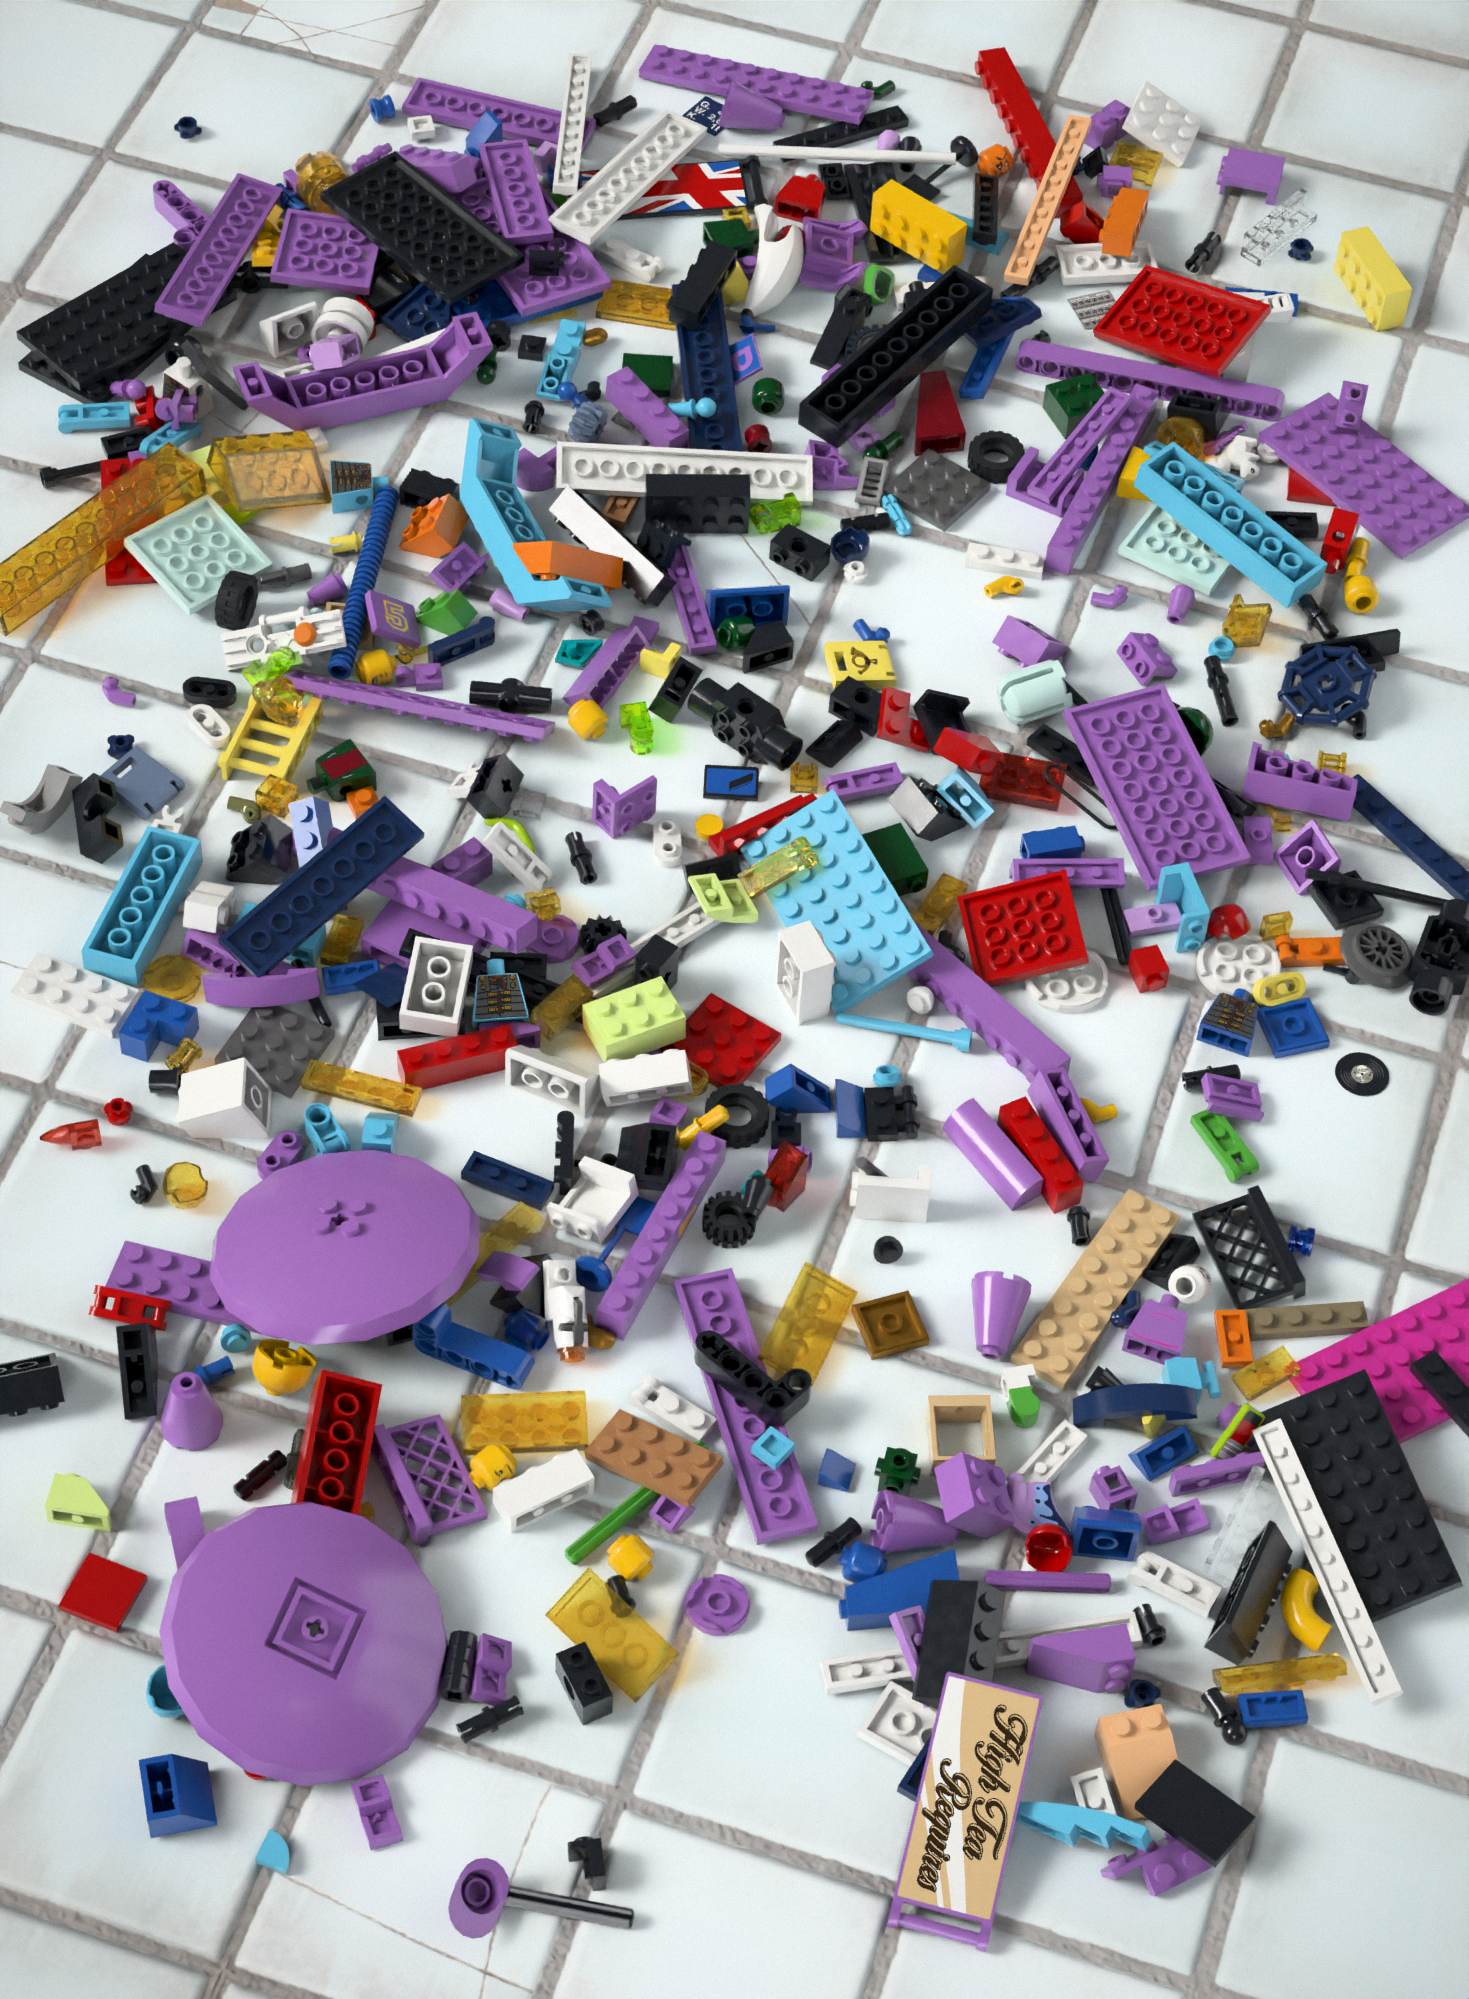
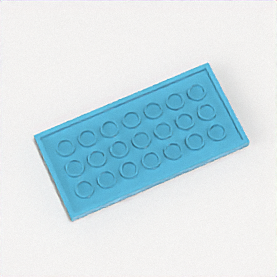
(844, 900)

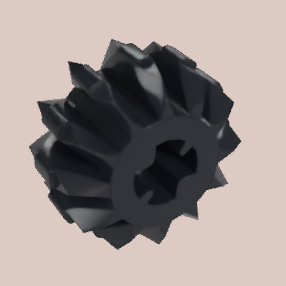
(599, 931)

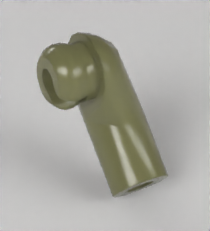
(248, 808)

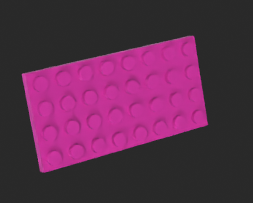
(1388, 1352)

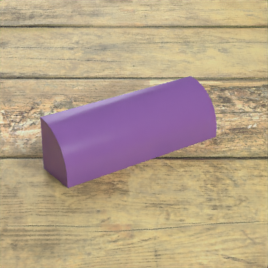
(608, 667)
(205, 951)
(993, 1154)

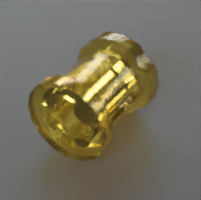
(1326, 757)
(184, 1055)

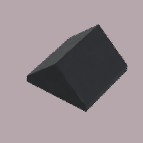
(531, 1296)

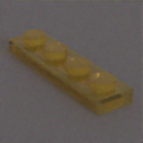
(361, 1088)
(1289, 1671)

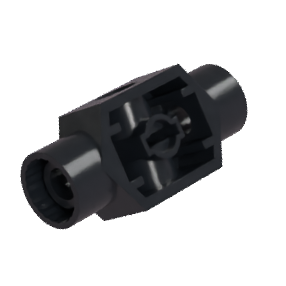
(746, 723)
(1441, 959)

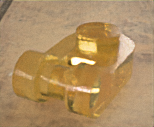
(544, 904)

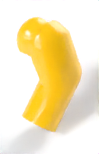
(1005, 585)

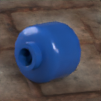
(861, 1562)

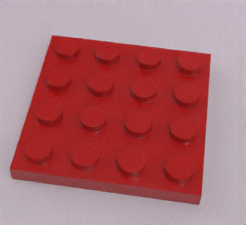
(1023, 929)

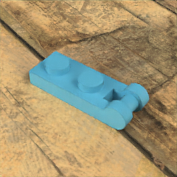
(93, 416)

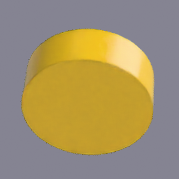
(707, 826)

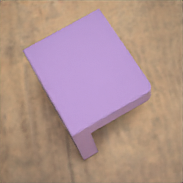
(545, 156)

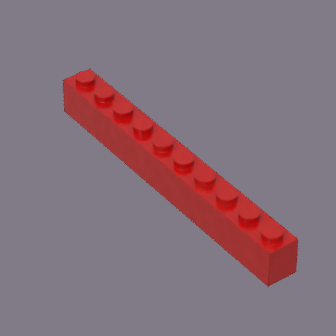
(1021, 118)

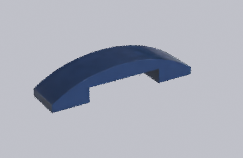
(1134, 1401)

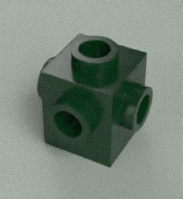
(897, 1471)

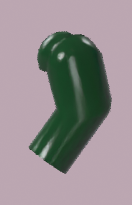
(880, 91)

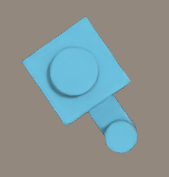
(1185, 1372)

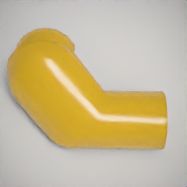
(1097, 1113)

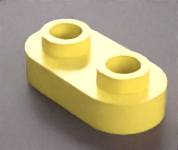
(1277, 990)

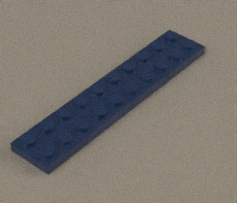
(709, 374)

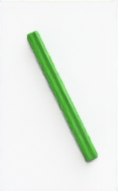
(612, 1522)

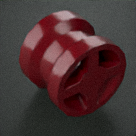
(758, 439)

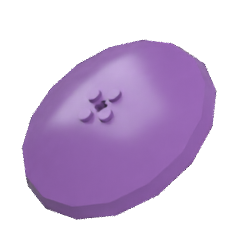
(344, 1247)

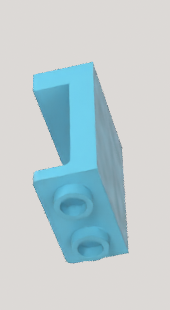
(1179, 885)

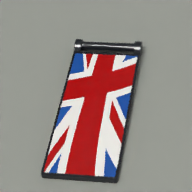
(697, 189)

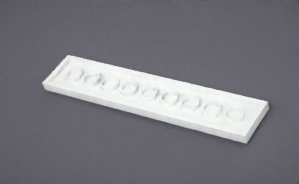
(627, 177)
(623, 469)

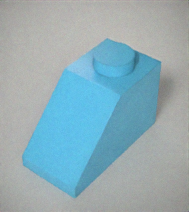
(965, 796)
(380, 1132)

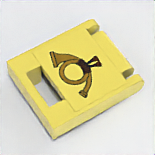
(864, 662)

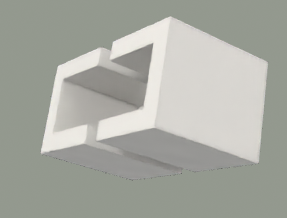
(209, 906)

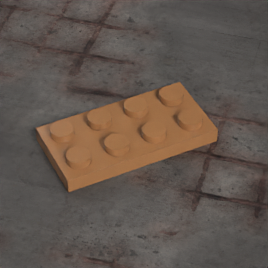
(654, 1458)

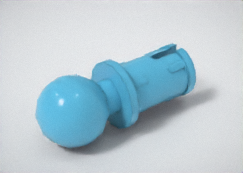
(705, 407)

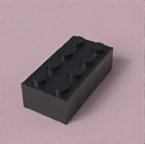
(699, 501)

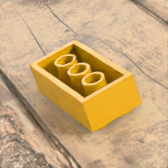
(918, 226)

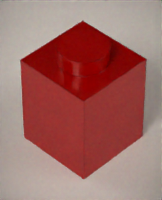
(1148, 969)

